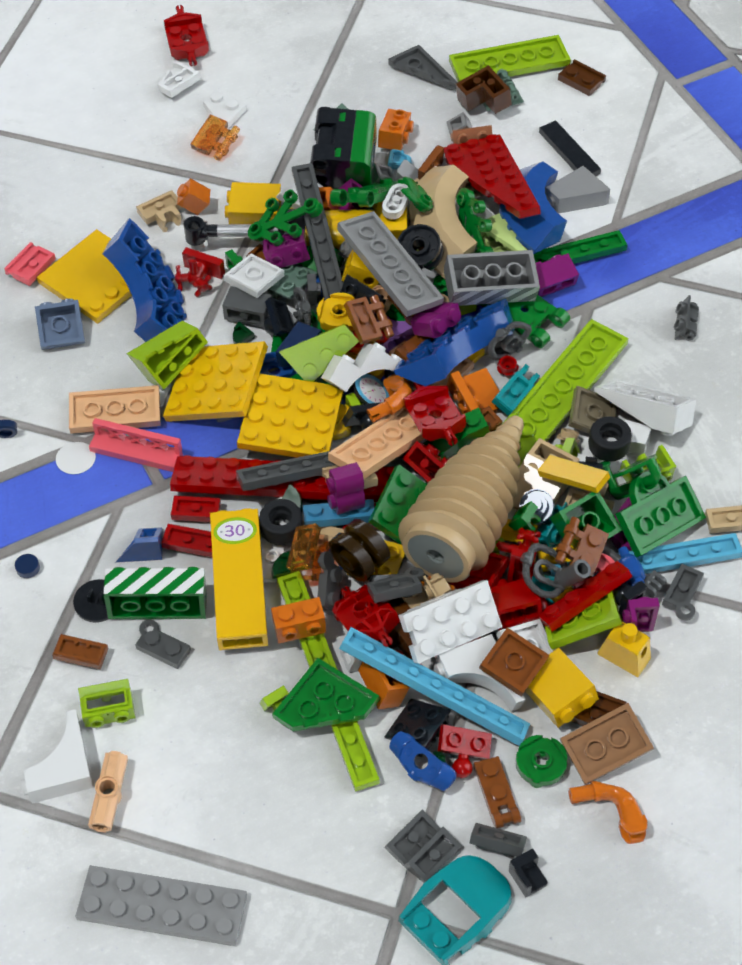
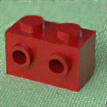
(425, 460)

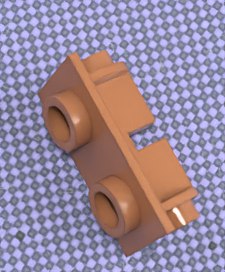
(463, 135)

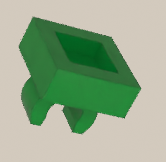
(523, 517)

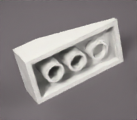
(653, 407)

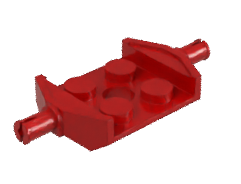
(186, 27)
(435, 402)
(374, 621)

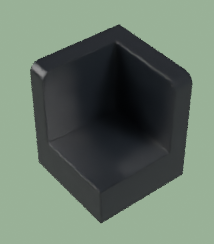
(527, 873)

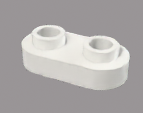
(395, 202)

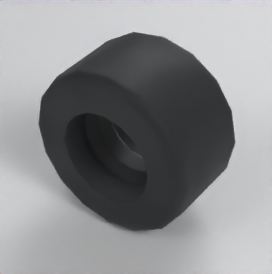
(614, 428)
(277, 510)

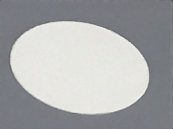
(75, 458)

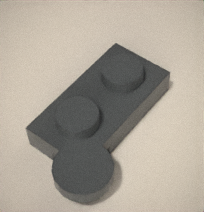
(329, 582)

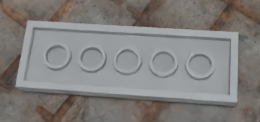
(390, 263)
(162, 905)

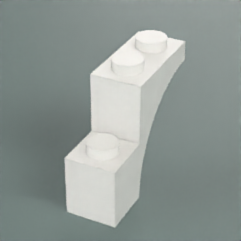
(345, 371)
(638, 444)

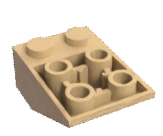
(529, 475)

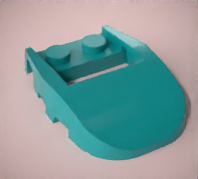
(478, 887)

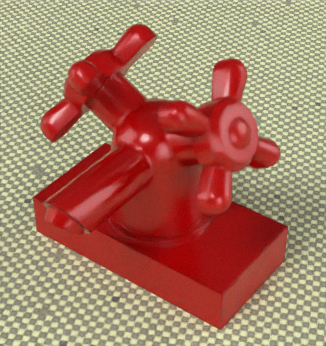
(199, 265)
(515, 566)

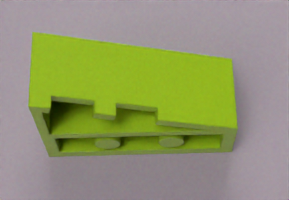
(168, 353)

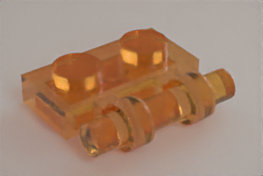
(209, 135)

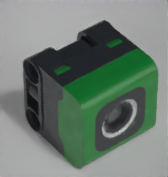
(344, 146)

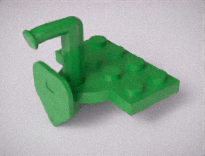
(657, 506)

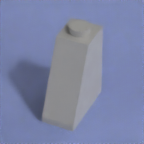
(577, 192)

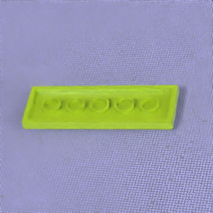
(515, 58)

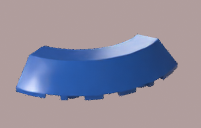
(542, 229)
(148, 280)
(436, 358)

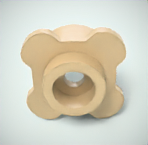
(568, 433)

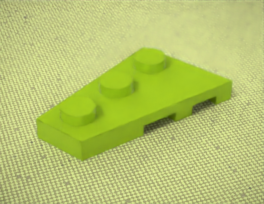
(313, 355)
(592, 620)

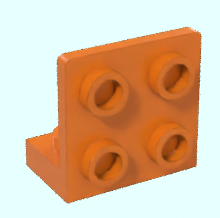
(473, 390)

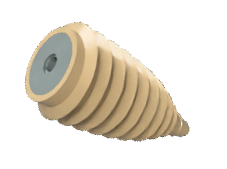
(465, 506)

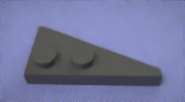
(421, 64)

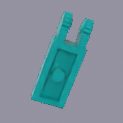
(514, 391)

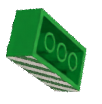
(155, 593)

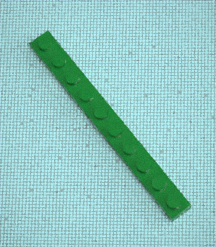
(578, 251)

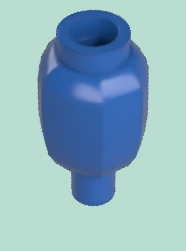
(634, 566)

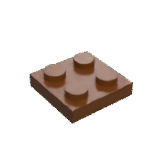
(514, 661)

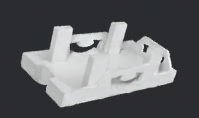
(450, 620)

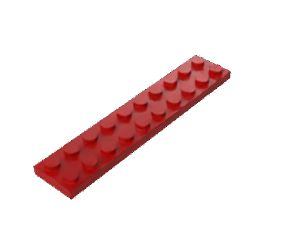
(219, 477)

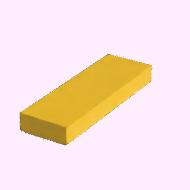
(573, 473)

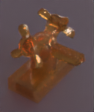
(305, 551)

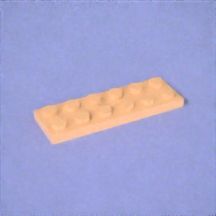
(378, 443)

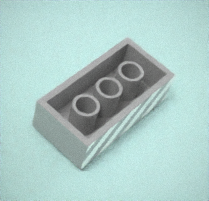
(491, 277)

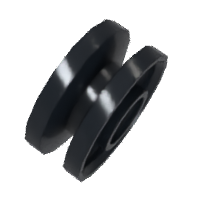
(425, 236)

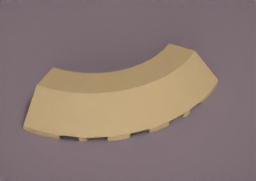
(442, 186)

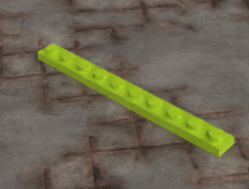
(348, 734)

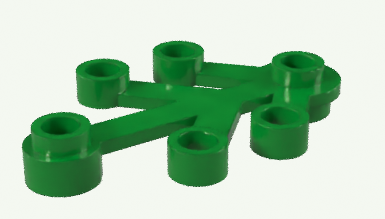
(466, 200)
(260, 230)

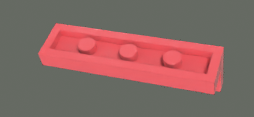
(135, 448)

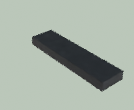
(568, 147)

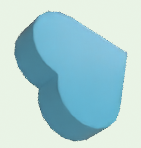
(396, 158)

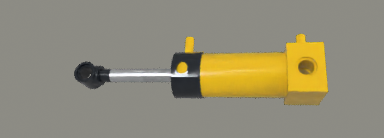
(198, 230)

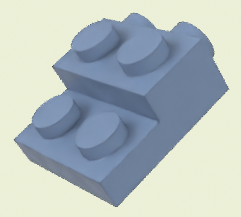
(59, 324)

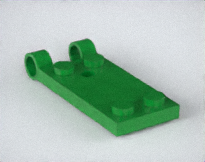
(366, 195)
(538, 313)

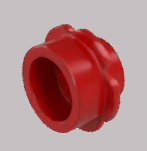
(510, 362)

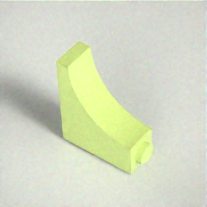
(500, 237)

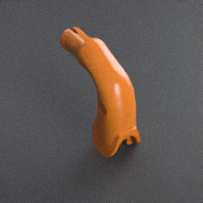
(397, 389)
(631, 822)

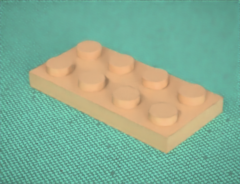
(126, 406)

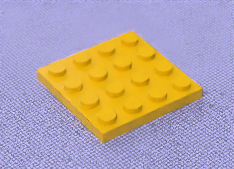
(216, 383)
(290, 417)

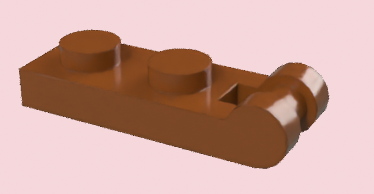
(496, 792)

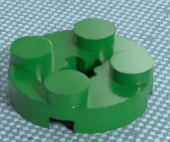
(540, 774)

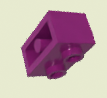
(556, 274)

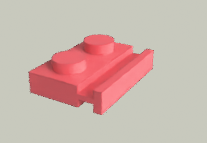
(30, 263)

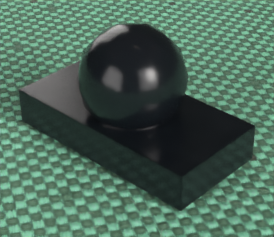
(279, 319)
(358, 416)
(627, 592)

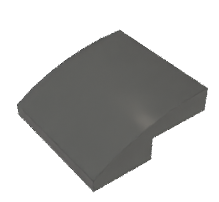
(423, 846)

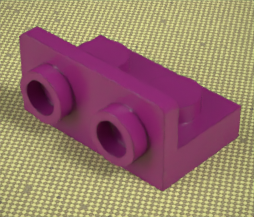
(288, 253)

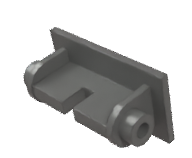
(686, 319)

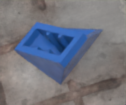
(144, 547)

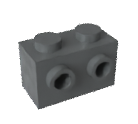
(245, 307)

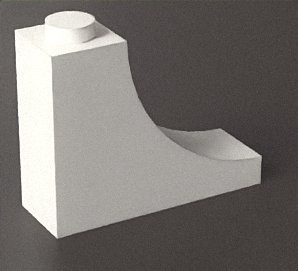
(463, 664)
(63, 770)

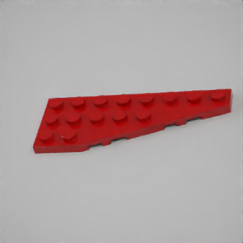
(494, 173)

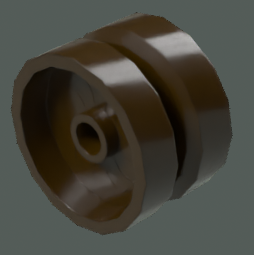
(359, 550)

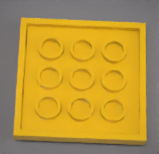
(87, 277)

